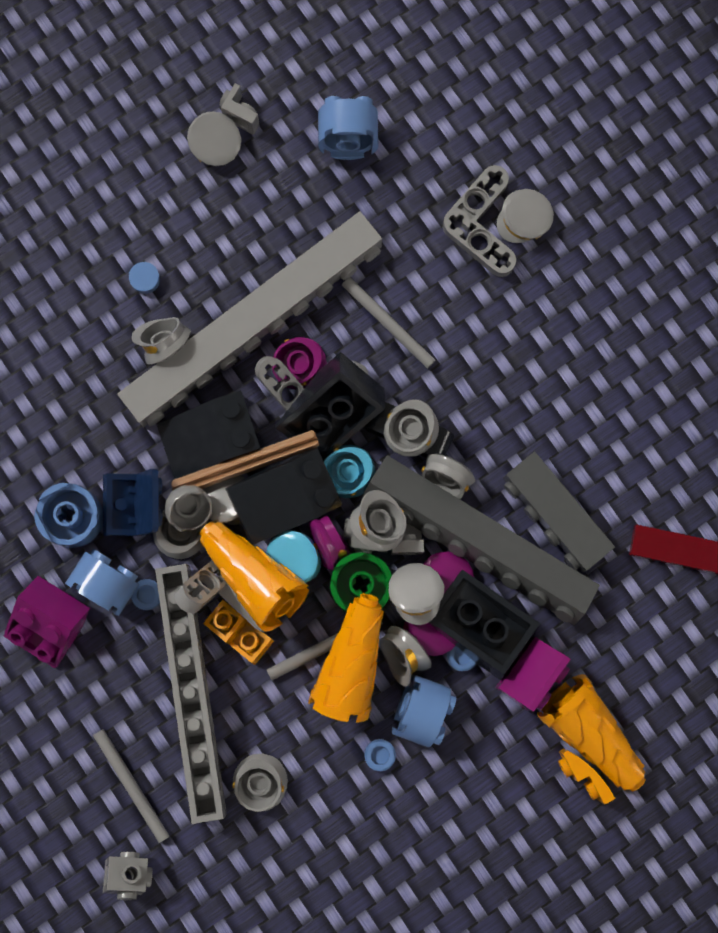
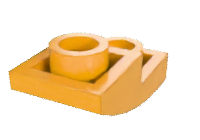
(238, 632)
(579, 770)

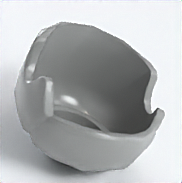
(188, 507)

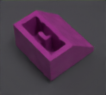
(45, 621)
(534, 675)

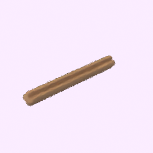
(250, 461)

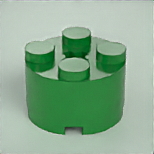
(364, 566)

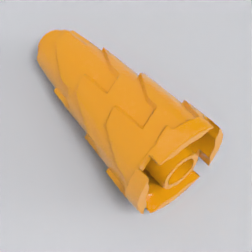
(260, 583)
(350, 668)
(590, 728)

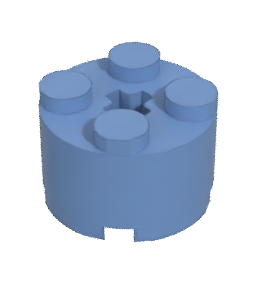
(348, 127)
(52, 510)
(102, 582)
(423, 712)

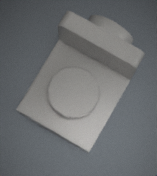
(241, 114)
(411, 543)

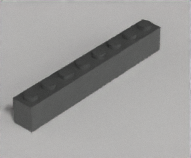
(486, 542)

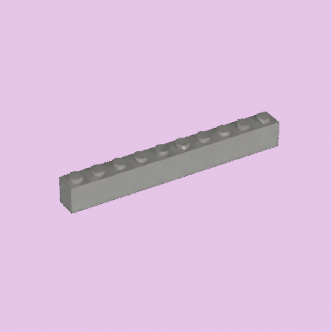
(251, 320)

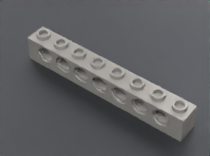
(191, 699)

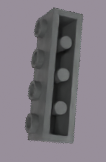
(558, 513)

